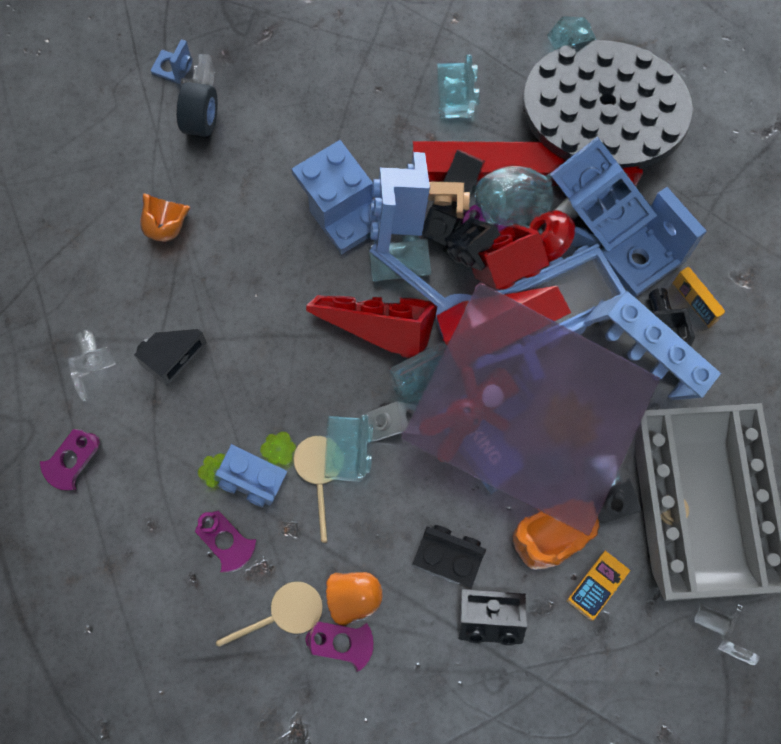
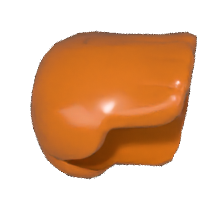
(158, 212)
(352, 596)

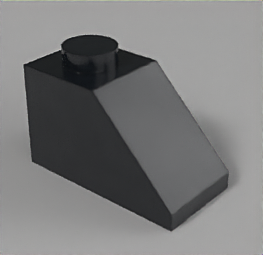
(169, 352)

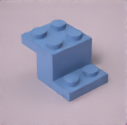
(603, 194)
(337, 195)
(399, 202)

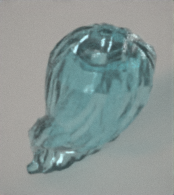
(514, 195)

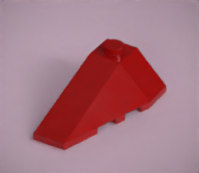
(544, 301)
(392, 326)

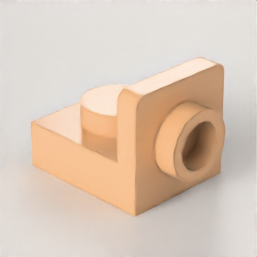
(445, 192)

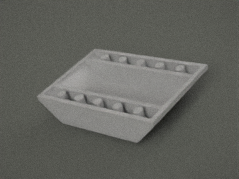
(727, 476)

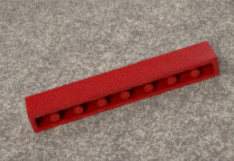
(496, 156)

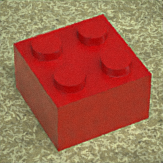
(511, 257)

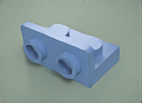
(249, 476)

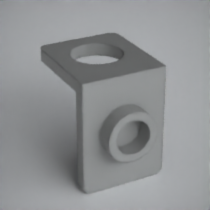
(389, 419)

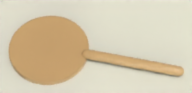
(310, 466)
(293, 608)

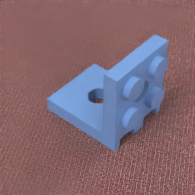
(663, 242)

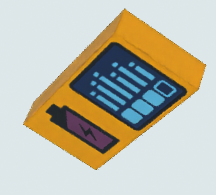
(698, 297)
(598, 585)

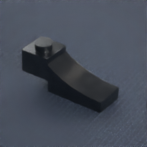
(443, 219)

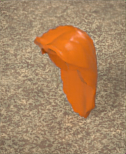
(548, 542)

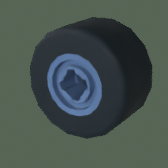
(197, 109)

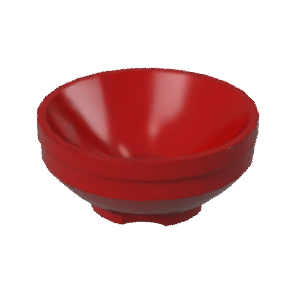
(558, 232)

